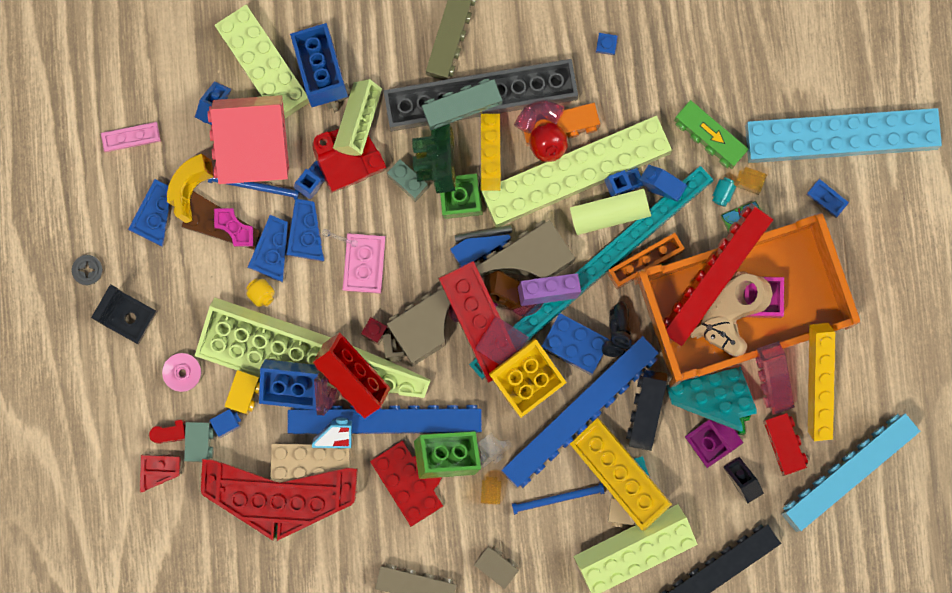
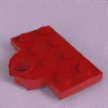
(400, 476)

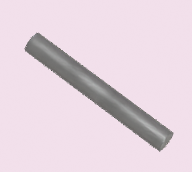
(484, 233)

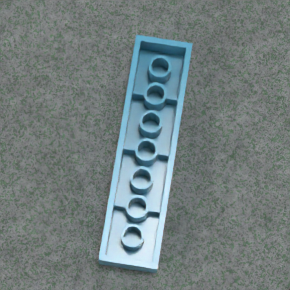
(853, 470)

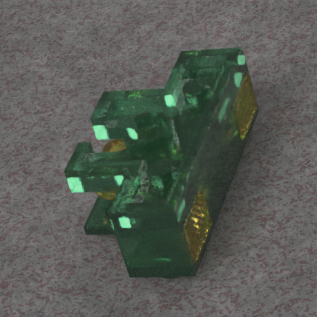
(436, 159)

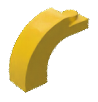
(183, 183)

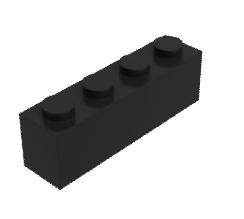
(648, 409)

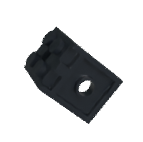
(113, 312)

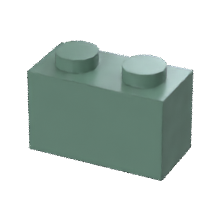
(407, 180)
(198, 441)

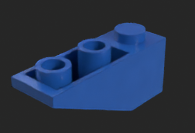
(477, 248)

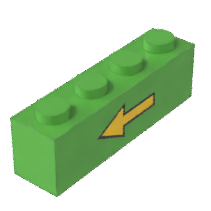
(710, 134)

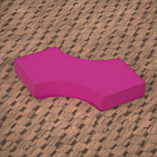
(241, 234)

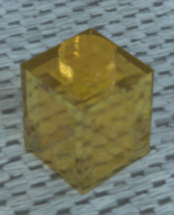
(751, 180)
(491, 491)

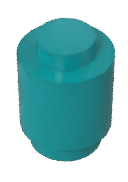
(723, 191)

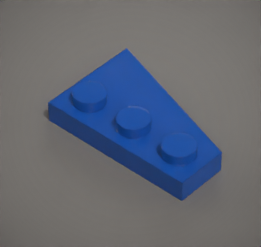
(152, 215)
(304, 232)
(270, 250)

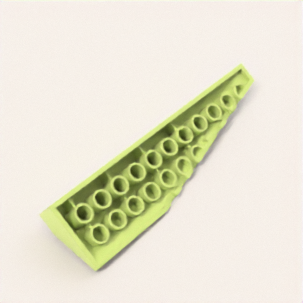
(246, 338)

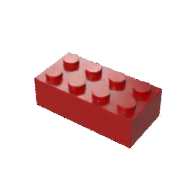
(351, 375)

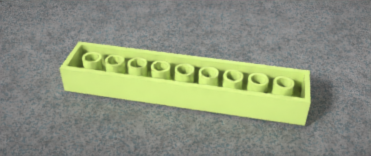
(577, 171)

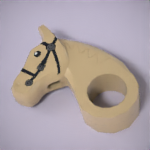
(720, 323)

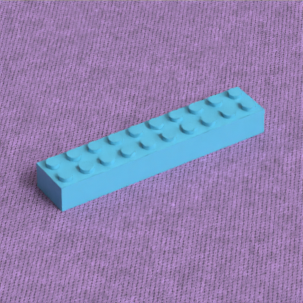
(843, 135)

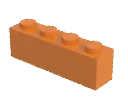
(574, 121)
(652, 256)

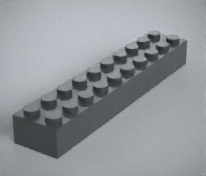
(516, 87)

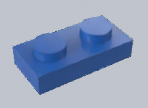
(827, 198)

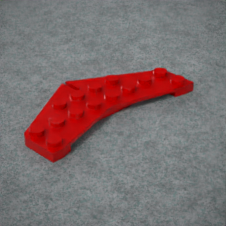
(267, 502)

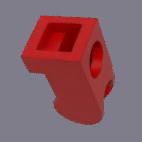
(169, 434)

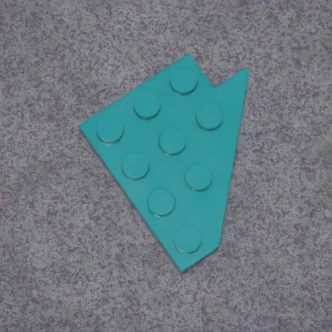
(716, 396)

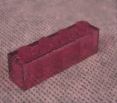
(775, 378)

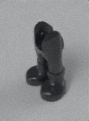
(619, 331)

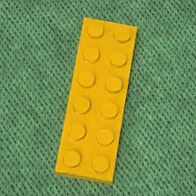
(620, 474)

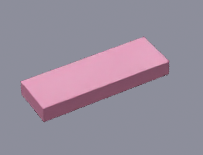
(130, 137)

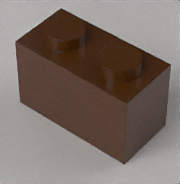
(503, 290)

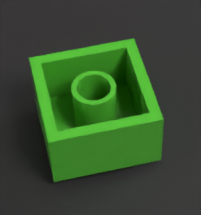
(465, 200)

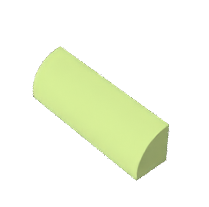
(357, 117)
(610, 211)

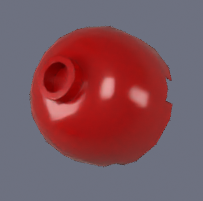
(548, 142)

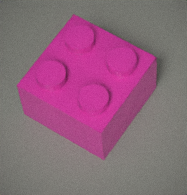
(776, 307)

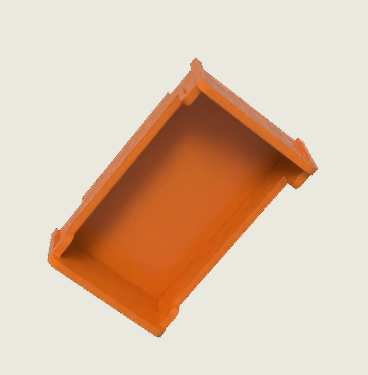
(812, 295)

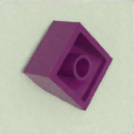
(713, 441)

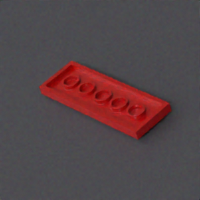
(472, 308)

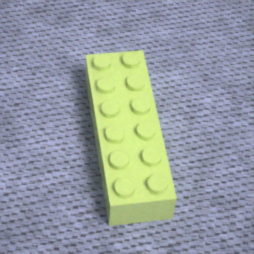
(261, 59)
(635, 551)

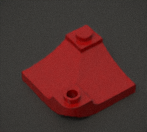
(343, 169)

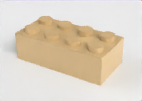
(302, 460)

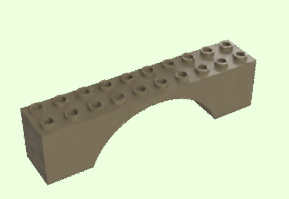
(534, 255)

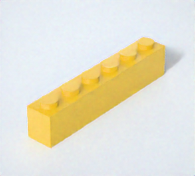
(821, 381)

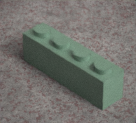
(461, 104)

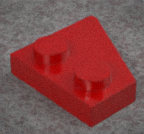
(157, 470)

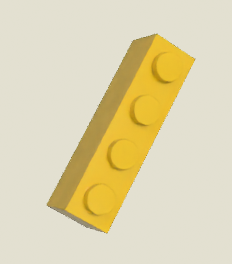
(490, 152)

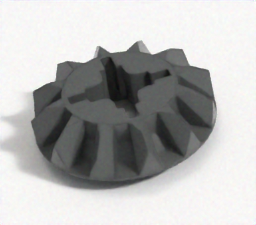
(80, 264)

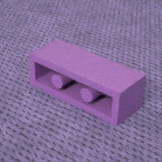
(549, 289)

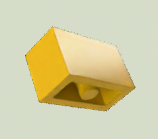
(243, 393)

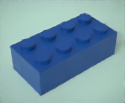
(319, 65)

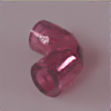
(537, 111)

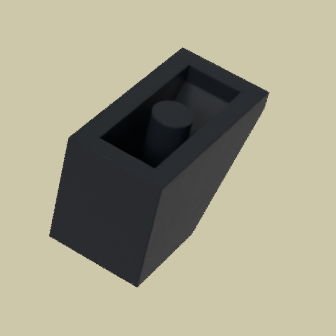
(743, 480)

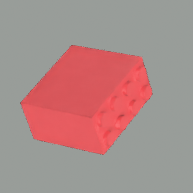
(249, 139)

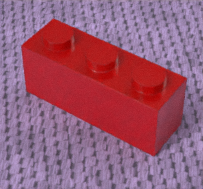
(785, 444)

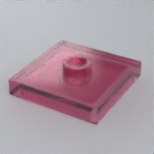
(501, 341)

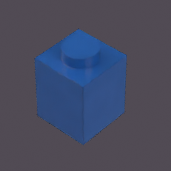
(226, 423)

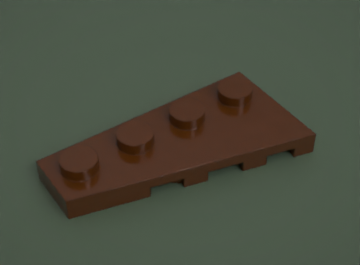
(203, 220)

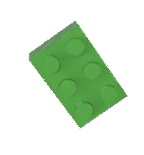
(447, 455)

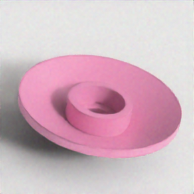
(175, 365)

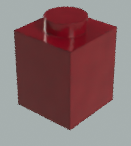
(374, 330)

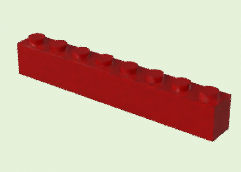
(717, 273)

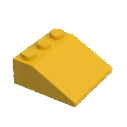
(527, 378)

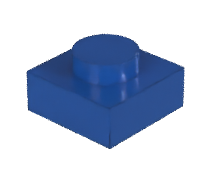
(606, 44)

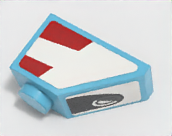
(335, 435)

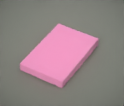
(364, 264)

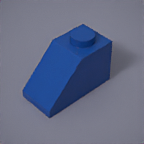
(215, 92)
(662, 183)

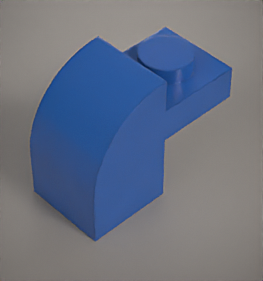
(310, 181)
(623, 182)

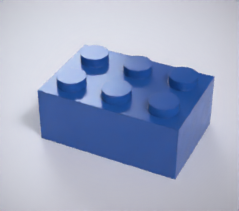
(575, 344)
(288, 384)

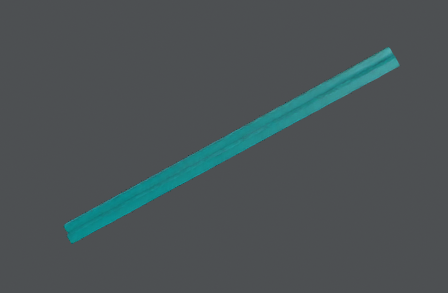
(613, 254)

